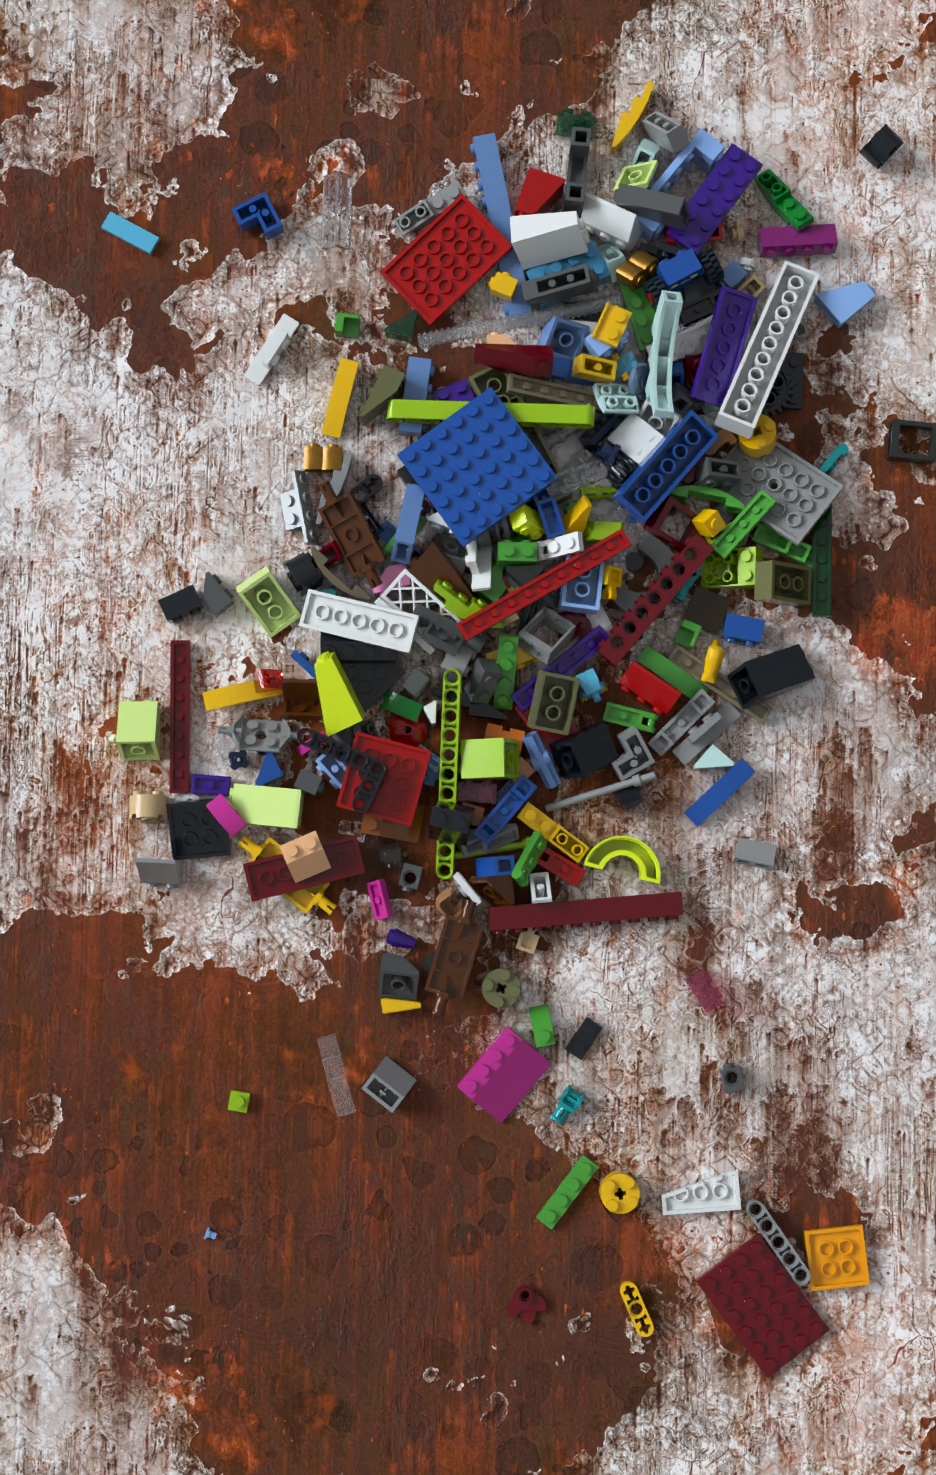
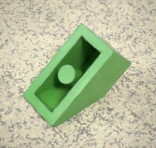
(542, 1025)

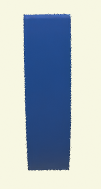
(505, 810)

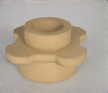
(736, 233)

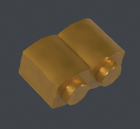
(637, 270)
(322, 459)

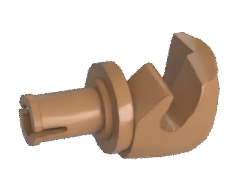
(446, 903)

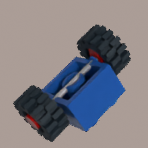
(682, 271)

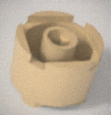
(148, 807)

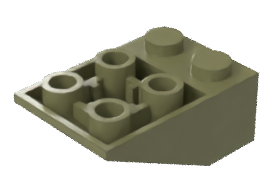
(388, 386)

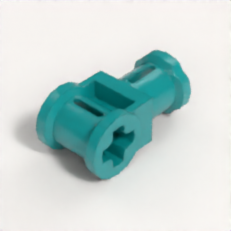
(682, 593)
(567, 1104)

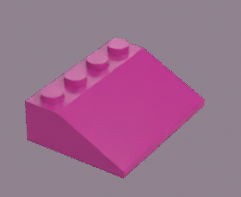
(503, 1074)

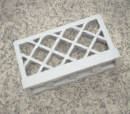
(385, 601)

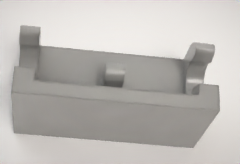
(754, 853)

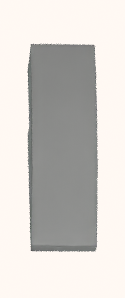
(506, 836)

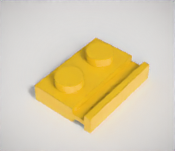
(611, 325)

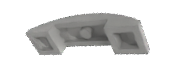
(681, 722)

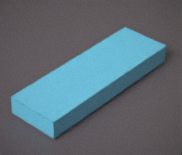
(130, 233)

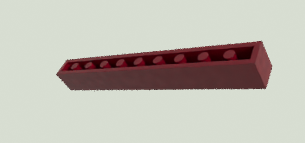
(585, 911)

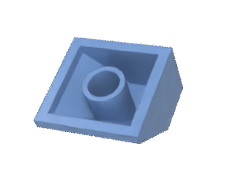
(564, 337)

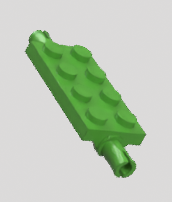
(642, 314)

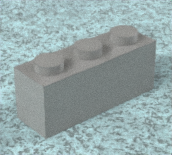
(665, 132)

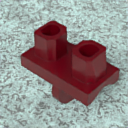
(690, 369)

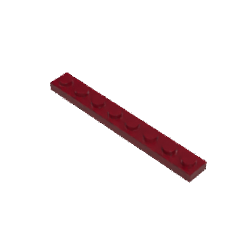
(180, 716)

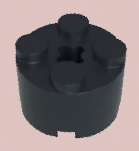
(881, 146)
(303, 573)

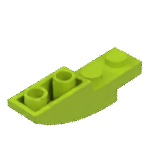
(458, 603)

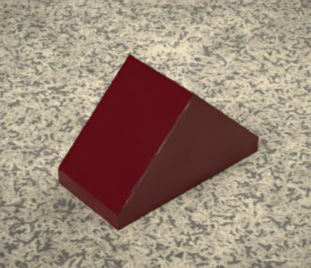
(333, 555)

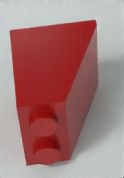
(539, 192)

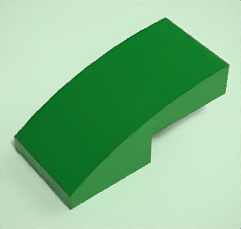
(401, 706)

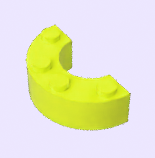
(629, 847)

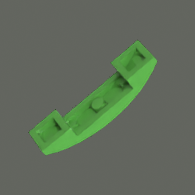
(730, 503)

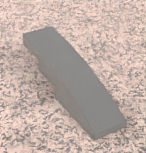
(338, 483)

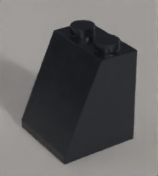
(584, 751)
(450, 822)

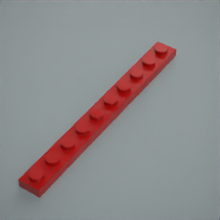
(543, 585)

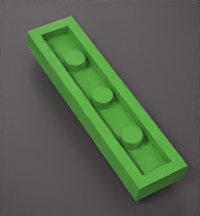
(743, 524)
(507, 664)
(567, 1191)

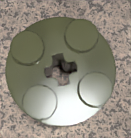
(500, 999)

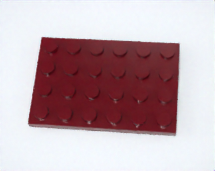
(762, 1305)

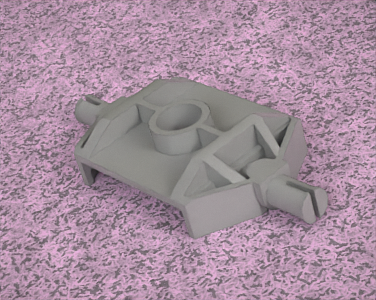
(246, 730)

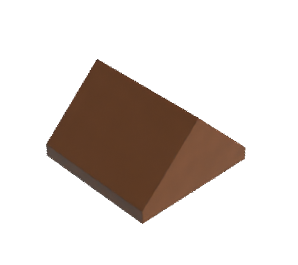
(495, 889)

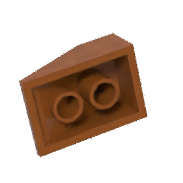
(392, 830)

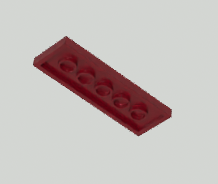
(273, 878)

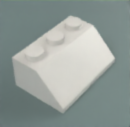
(611, 222)

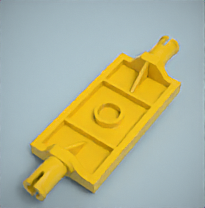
(304, 898)

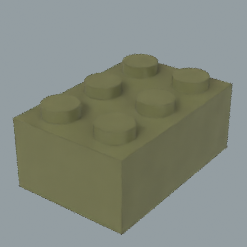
(782, 583)
(553, 702)

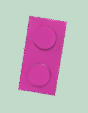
(379, 899)

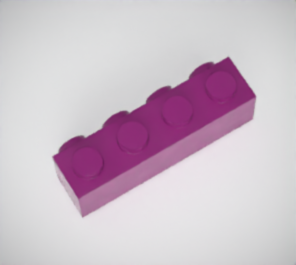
(789, 242)

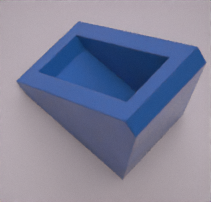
(269, 771)

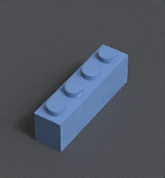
(417, 388)

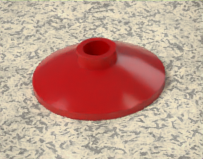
(417, 735)

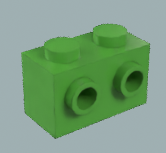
(516, 553)

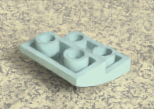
(615, 398)

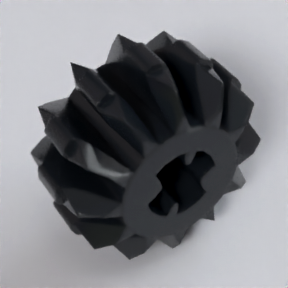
(620, 472)

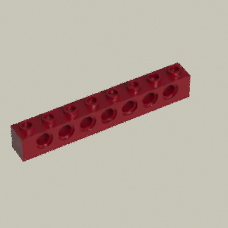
(701, 550)

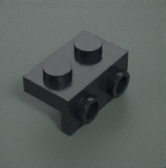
(601, 429)

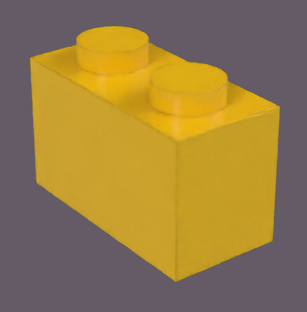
(594, 368)

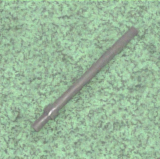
(635, 781)

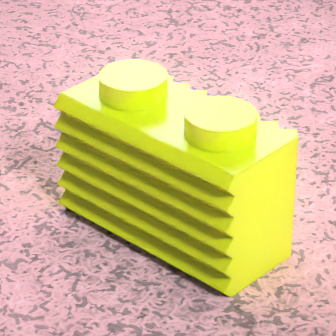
(526, 522)

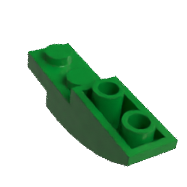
(782, 201)

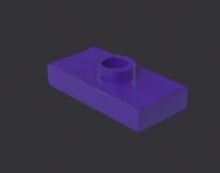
(210, 784)

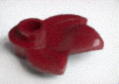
(576, 619)
(526, 1306)

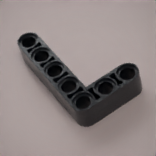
(349, 760)

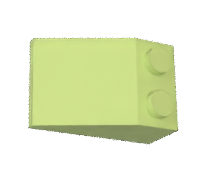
(268, 601)

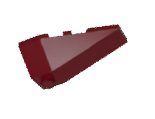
(523, 360)

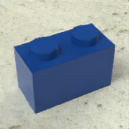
(742, 629)

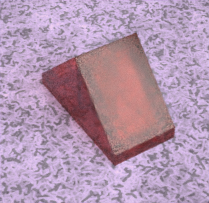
(267, 680)

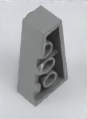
(460, 661)

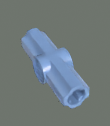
(542, 759)

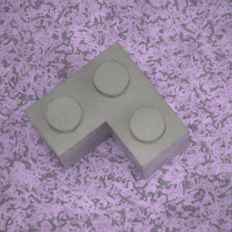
(635, 756)

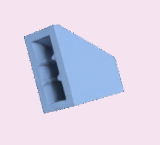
(845, 302)

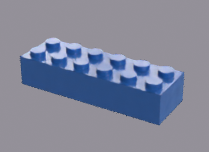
(665, 466)

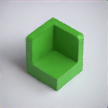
(347, 325)
(687, 634)

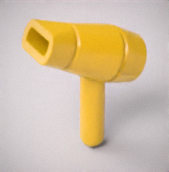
(713, 662)

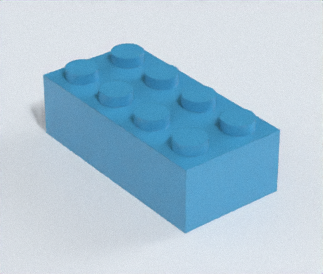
(592, 258)

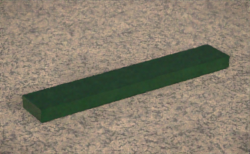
(822, 566)

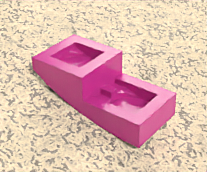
(226, 815)

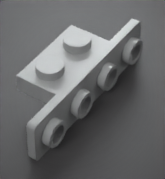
(298, 508)
(702, 736)

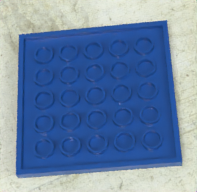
(477, 467)

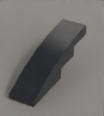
(476, 710)

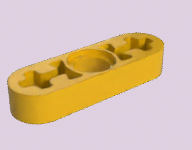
(637, 1324)

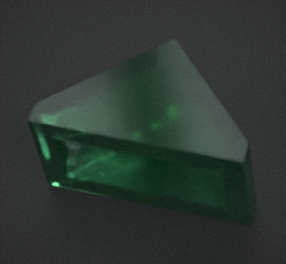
(403, 328)

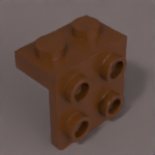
(301, 699)

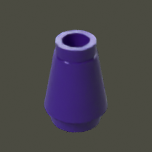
(398, 938)

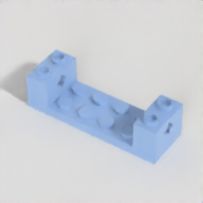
(702, 151)

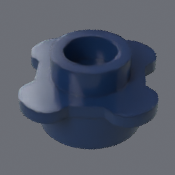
(233, 759)

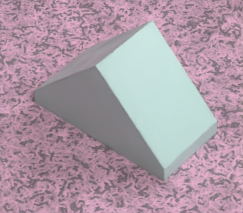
(713, 759)

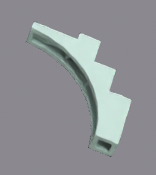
(660, 359)

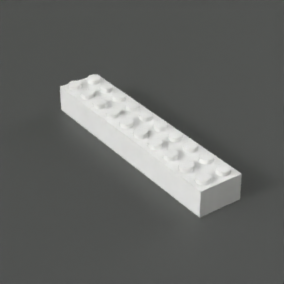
(767, 349)

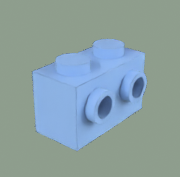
(333, 768)

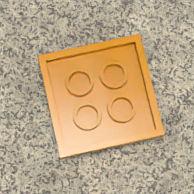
(836, 1257)

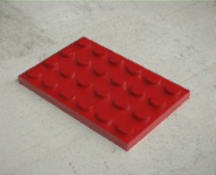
(446, 260)

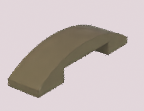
(355, 589)

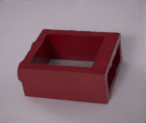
(656, 520)

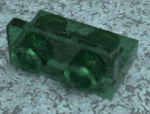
(568, 119)

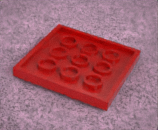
(401, 785)

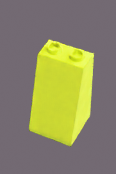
(337, 697)

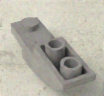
(428, 210)

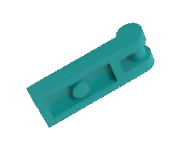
(838, 453)

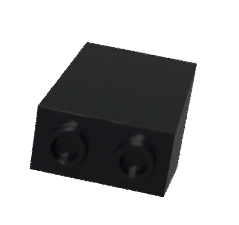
(770, 676)

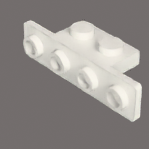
(271, 350)
(480, 564)

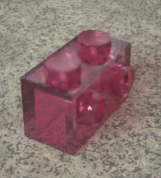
(477, 792)
(703, 991)

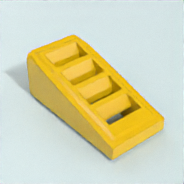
(396, 1005)

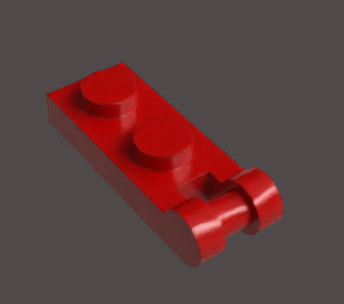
(561, 867)

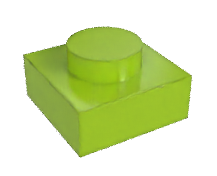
(239, 1101)

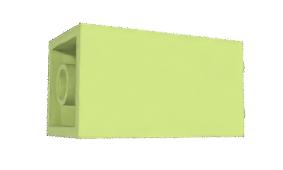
(268, 805)

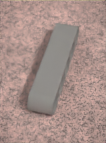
(785, 1246)

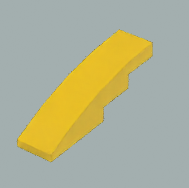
(630, 120)
(340, 397)
(235, 695)

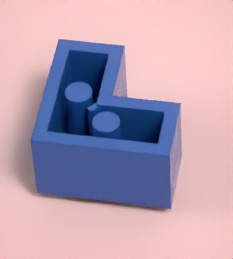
(258, 212)

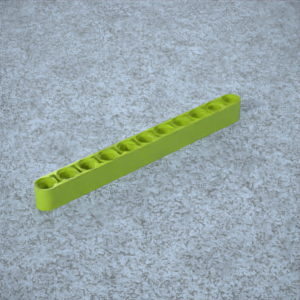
(524, 413)
(445, 763)

